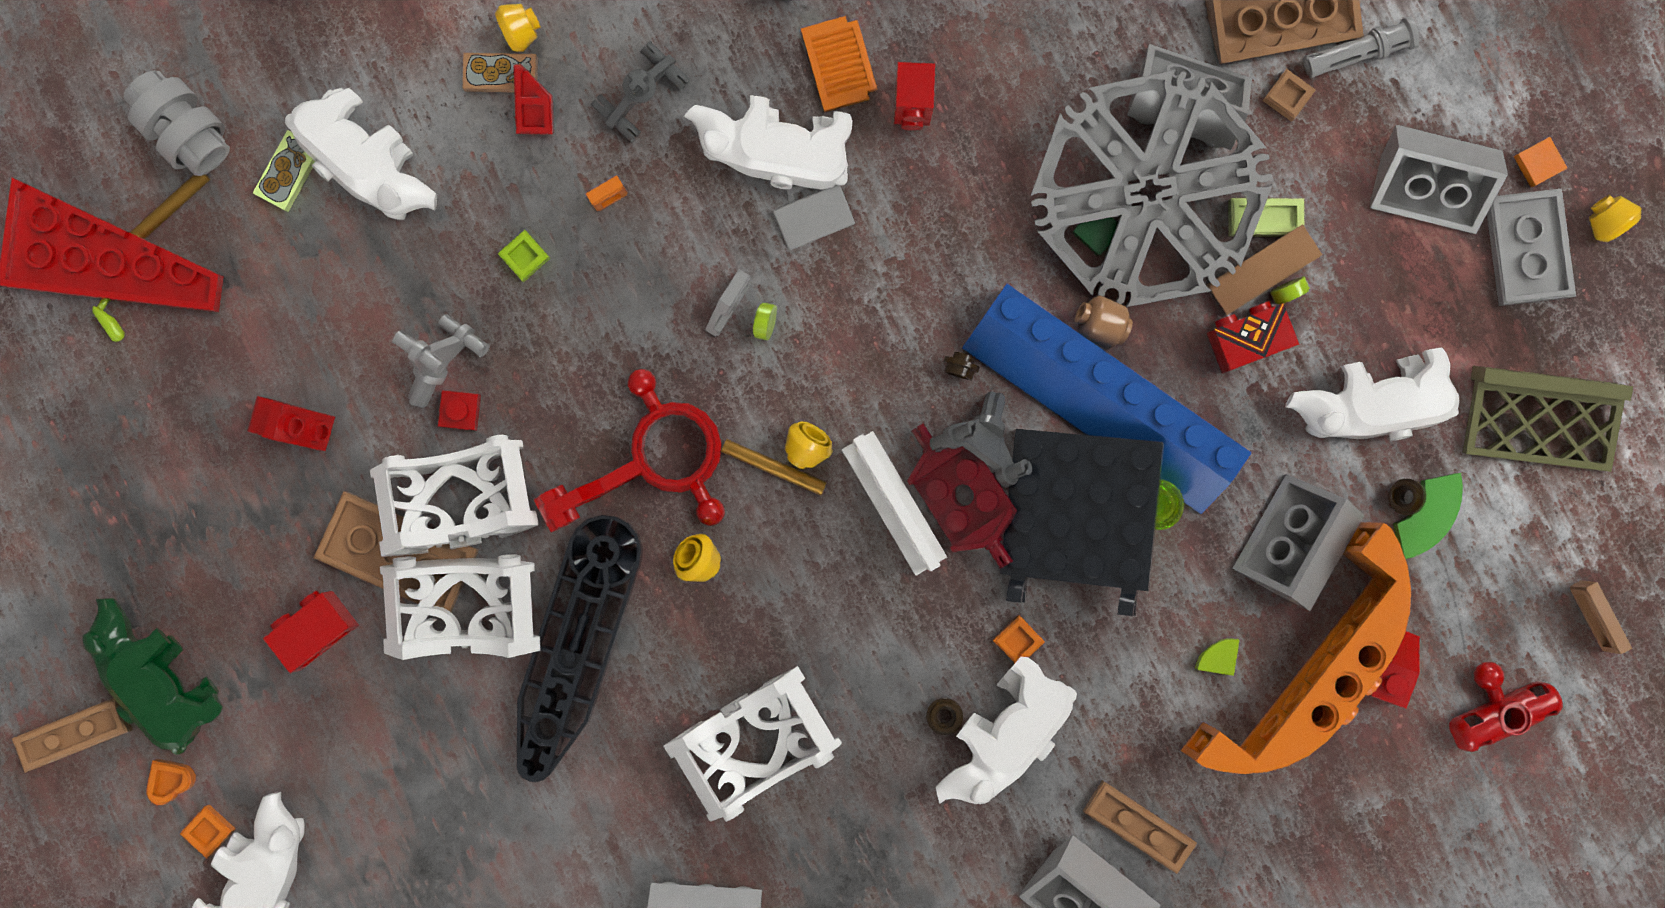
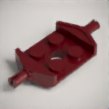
(969, 525)

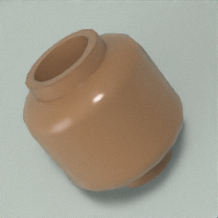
(1104, 322)

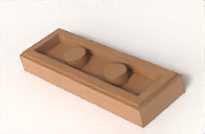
(1265, 269)
(70, 735)
(1139, 827)

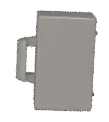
(813, 215)

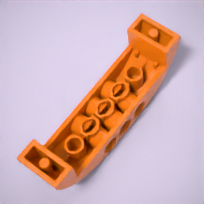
(1369, 626)

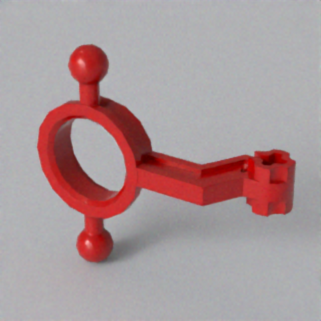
(559, 507)

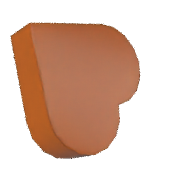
(168, 780)

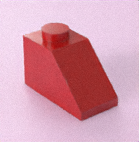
(1401, 673)

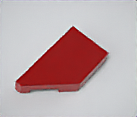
(532, 104)

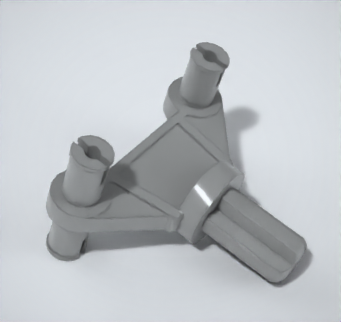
(432, 359)

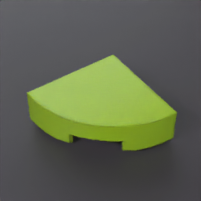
(1219, 657)

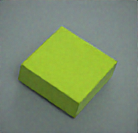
(524, 255)

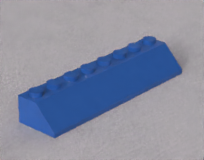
(1102, 394)

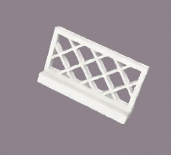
(894, 503)

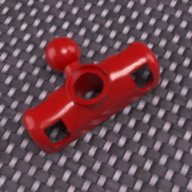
(1524, 707)

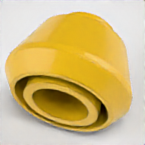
(517, 25)
(1613, 217)
(807, 445)
(696, 559)

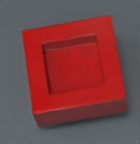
(459, 410)

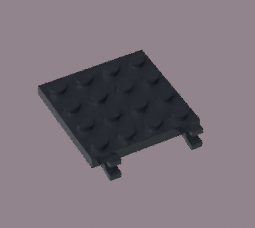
(1084, 513)

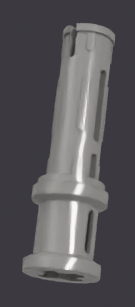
(1376, 44)

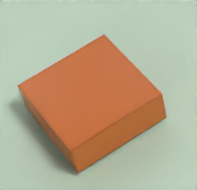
(1540, 162)
(607, 193)
(1018, 639)
(207, 831)

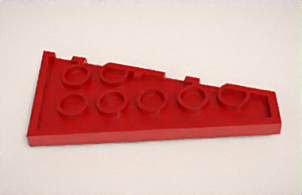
(78, 254)

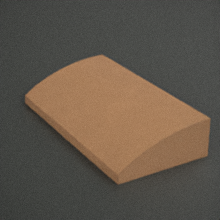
(1275, 26)

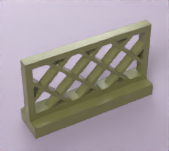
(1549, 386)

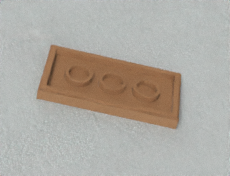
(354, 547)

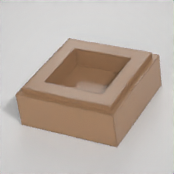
(1289, 95)

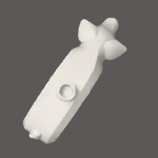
(776, 149)
(358, 162)
(1389, 407)
(1015, 738)
(260, 867)

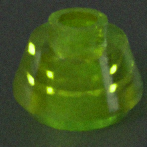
(1170, 505)

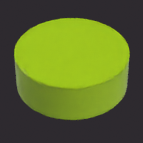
(1290, 290)
(764, 321)

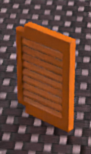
(839, 62)

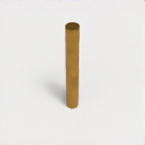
(170, 205)
(773, 467)

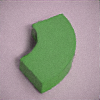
(1431, 524)

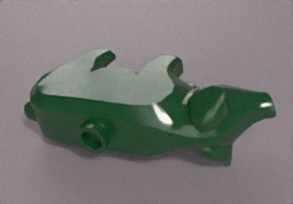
(143, 682)

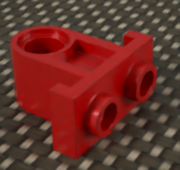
(290, 424)

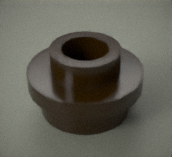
(961, 366)
(1398, 491)
(950, 726)

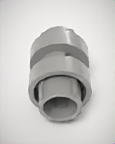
(167, 112)

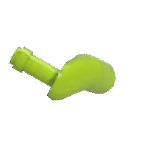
(108, 322)

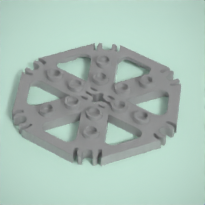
(1161, 156)

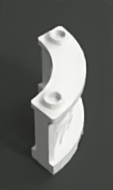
(415, 535)
(506, 639)
(702, 742)

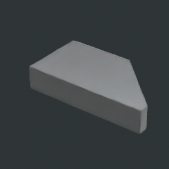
(728, 302)

